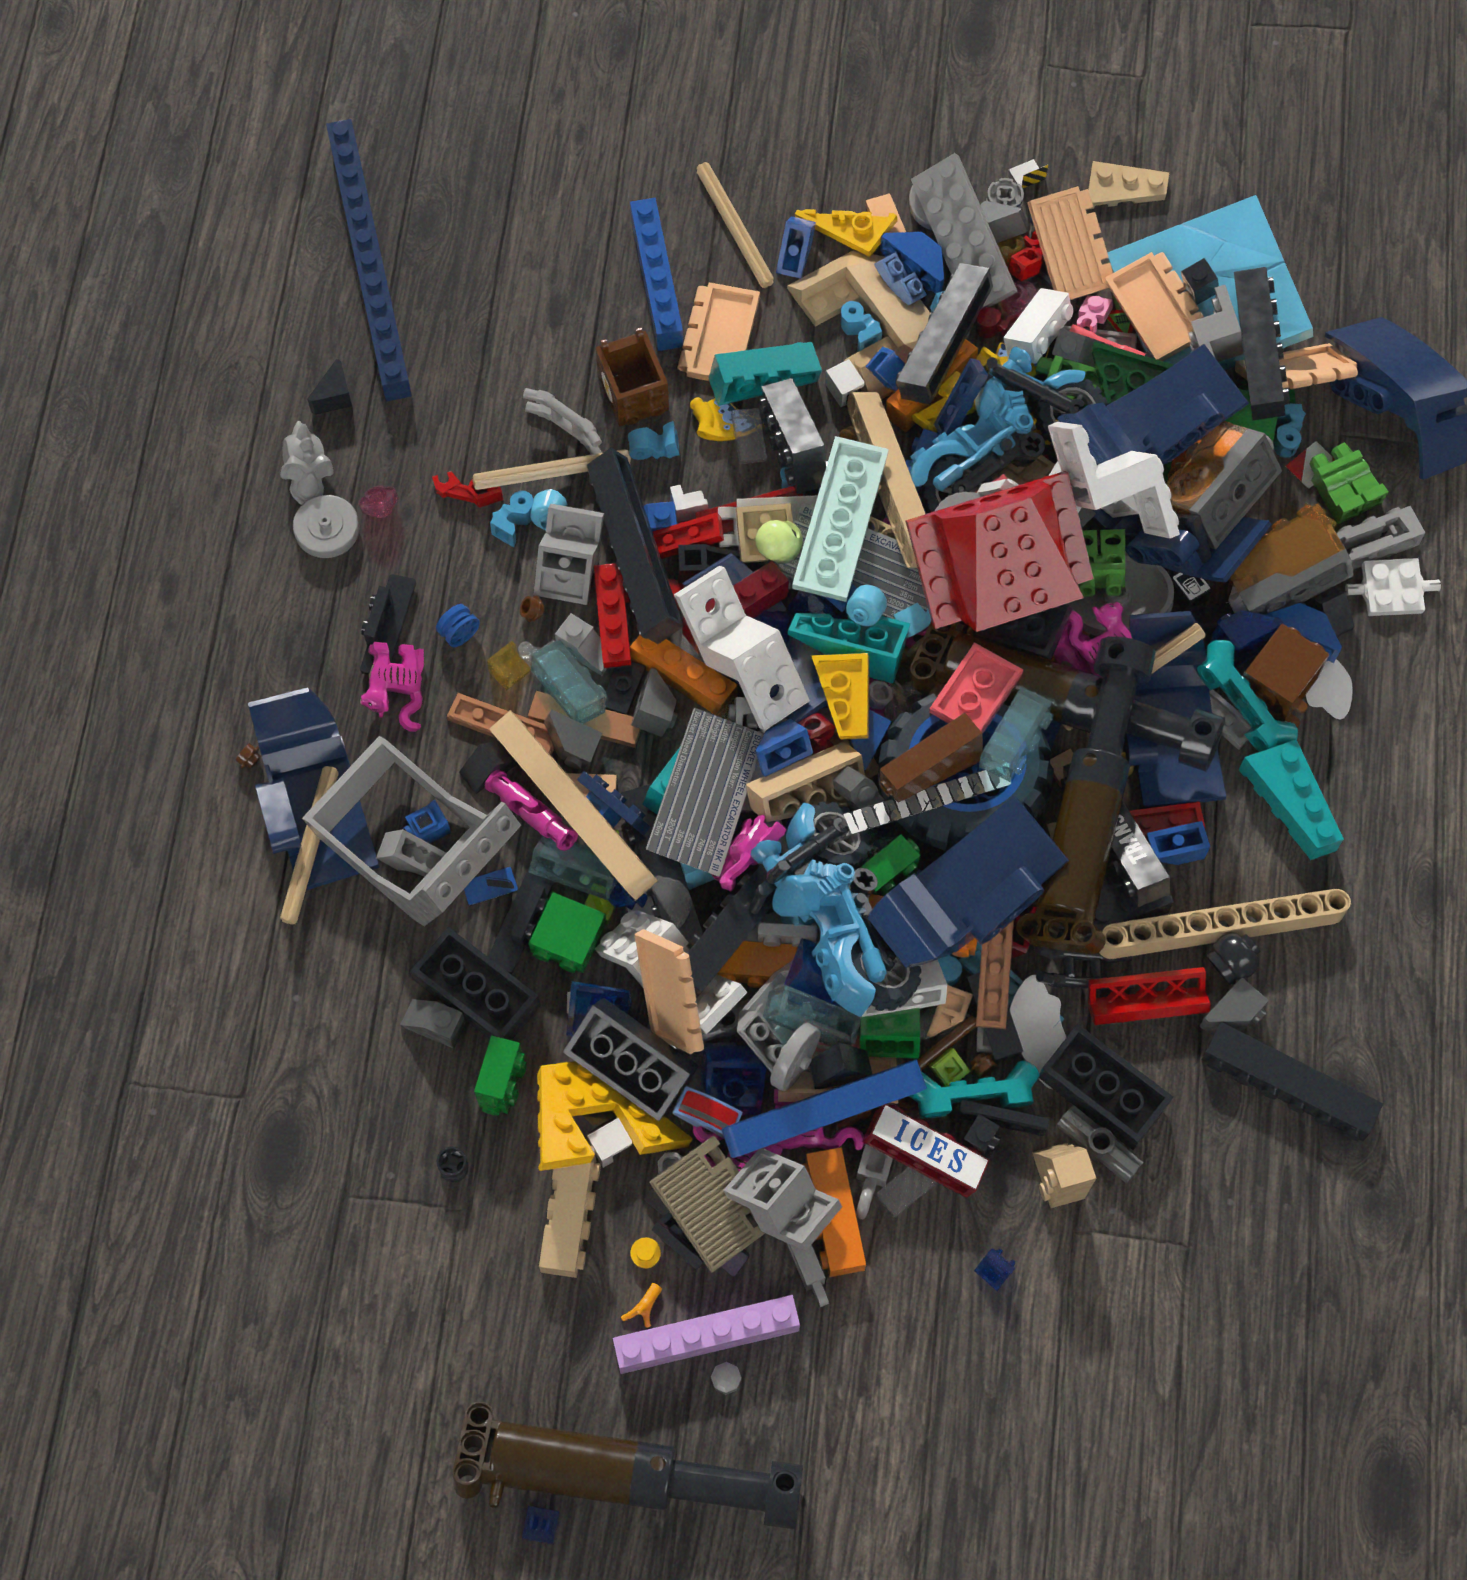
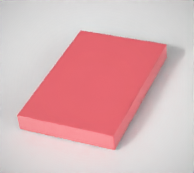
(977, 688)

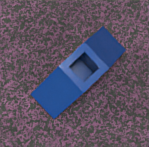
(917, 255)
(1312, 625)

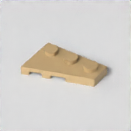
(1119, 183)

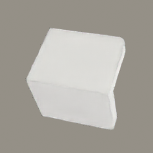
(842, 381)
(687, 504)
(609, 1141)

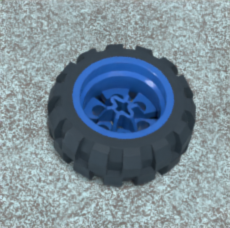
(952, 822)

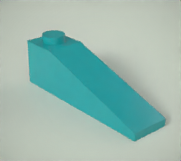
(831, 636)

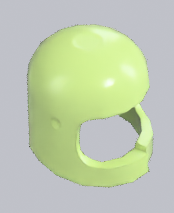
(777, 541)

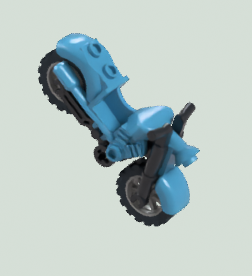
(1002, 428)
(823, 885)

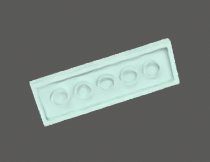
(840, 519)

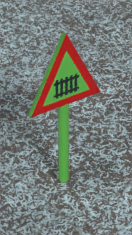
(1119, 320)

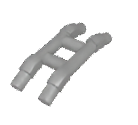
(563, 417)

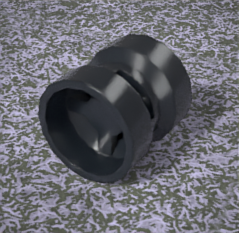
(450, 1158)

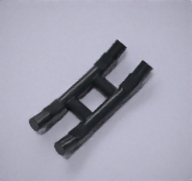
(1069, 979)

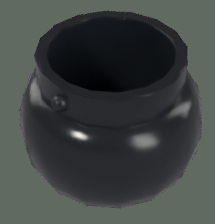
(1234, 957)

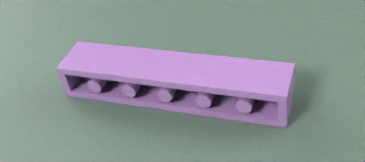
(706, 1334)

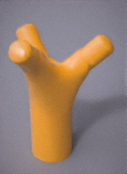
(645, 1305)

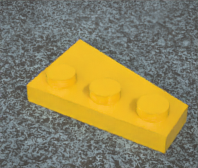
(847, 691)

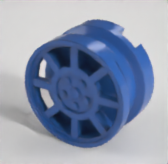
(457, 625)

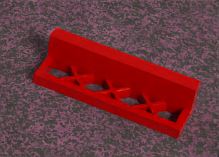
(1147, 1002)

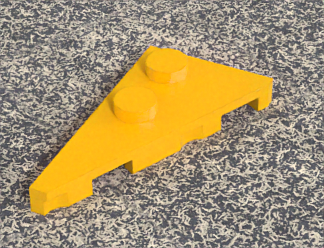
(852, 229)

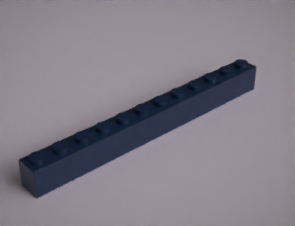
(368, 261)

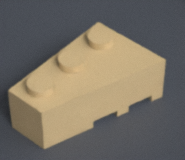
(1064, 1173)

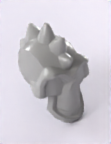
(304, 464)

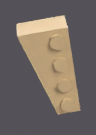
(802, 782)
(568, 1215)

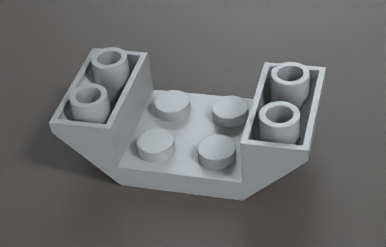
(761, 1035)

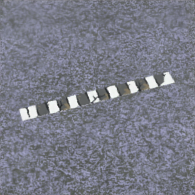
(923, 801)

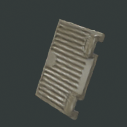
(700, 1207)

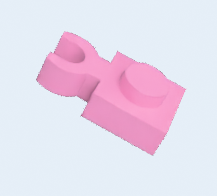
(1094, 311)

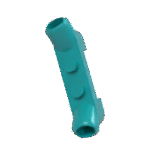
(1220, 672)
(1013, 1091)

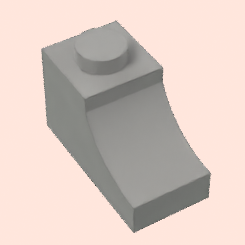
(583, 642)
(408, 852)

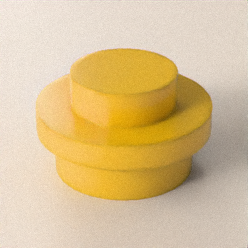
(645, 1252)

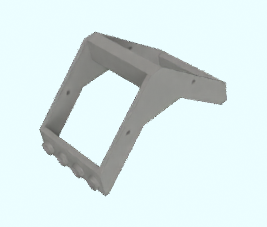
(455, 868)

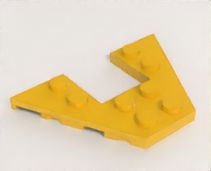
(574, 1091)

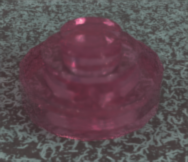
(1019, 301)
(379, 501)

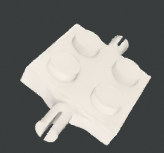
(1393, 587)

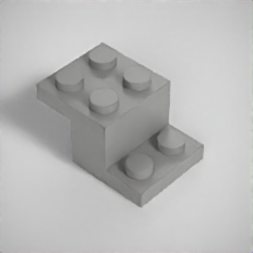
(1220, 330)
(568, 554)
(782, 1199)

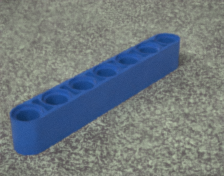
(824, 1108)

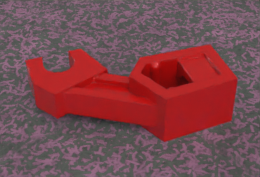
(1027, 261)
(456, 490)

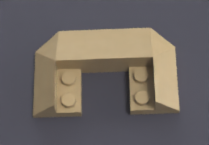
(857, 279)

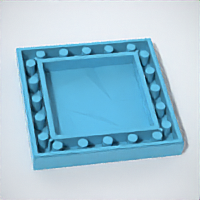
(1230, 242)

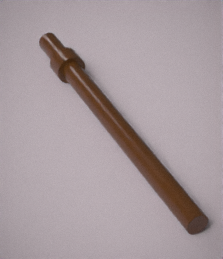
(923, 1061)

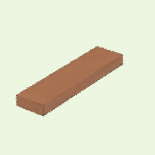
(482, 716)
(613, 725)
(995, 980)

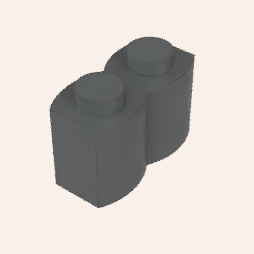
(856, 789)

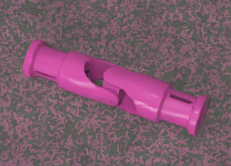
(531, 810)

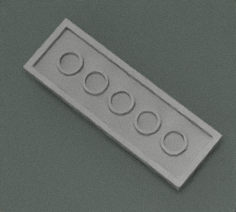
(961, 224)

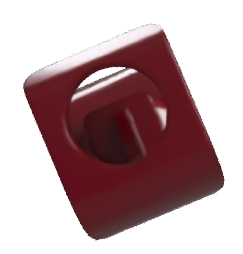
(990, 322)
(820, 735)

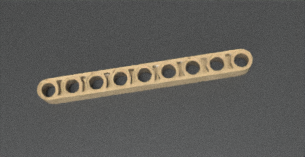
(896, 484)
(573, 805)
(1233, 915)

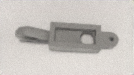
(873, 1171)
(810, 1272)

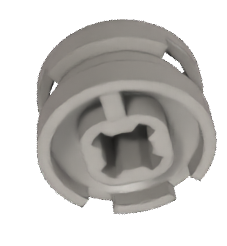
(1006, 193)

